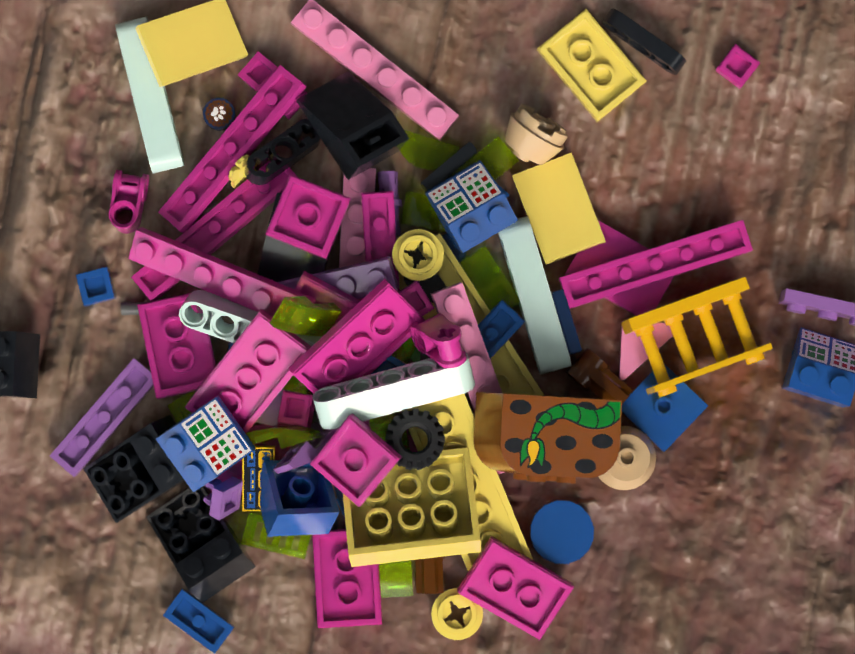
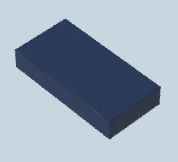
(566, 322)

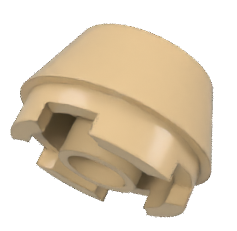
(534, 136)
(634, 461)

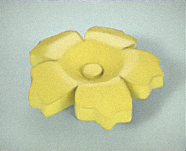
(237, 172)

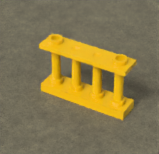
(701, 305)

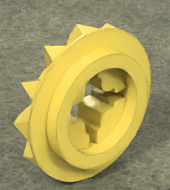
(409, 242)
(451, 628)

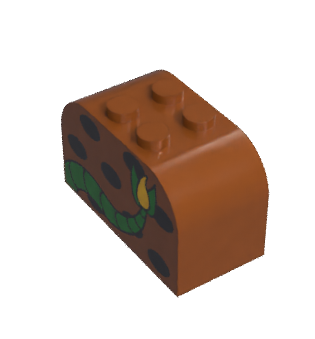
(547, 435)

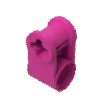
(128, 193)
(439, 341)

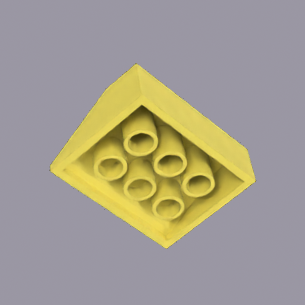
(416, 514)

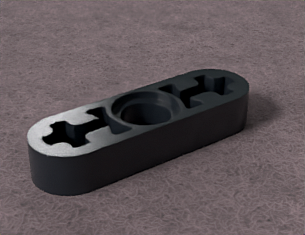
(644, 41)
(279, 164)

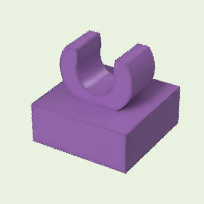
(224, 497)

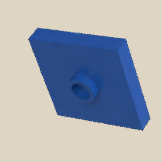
(663, 417)

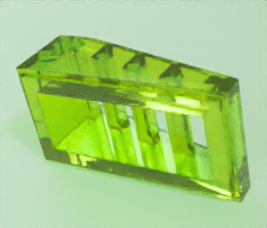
(274, 547)

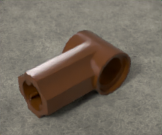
(593, 375)
(429, 575)

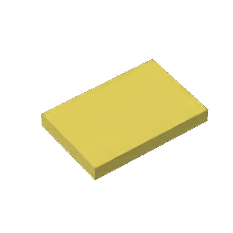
(191, 41)
(591, 65)
(558, 208)

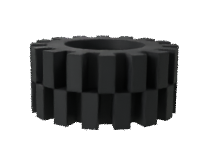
(429, 425)

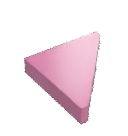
(632, 349)

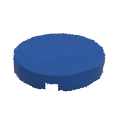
(561, 532)

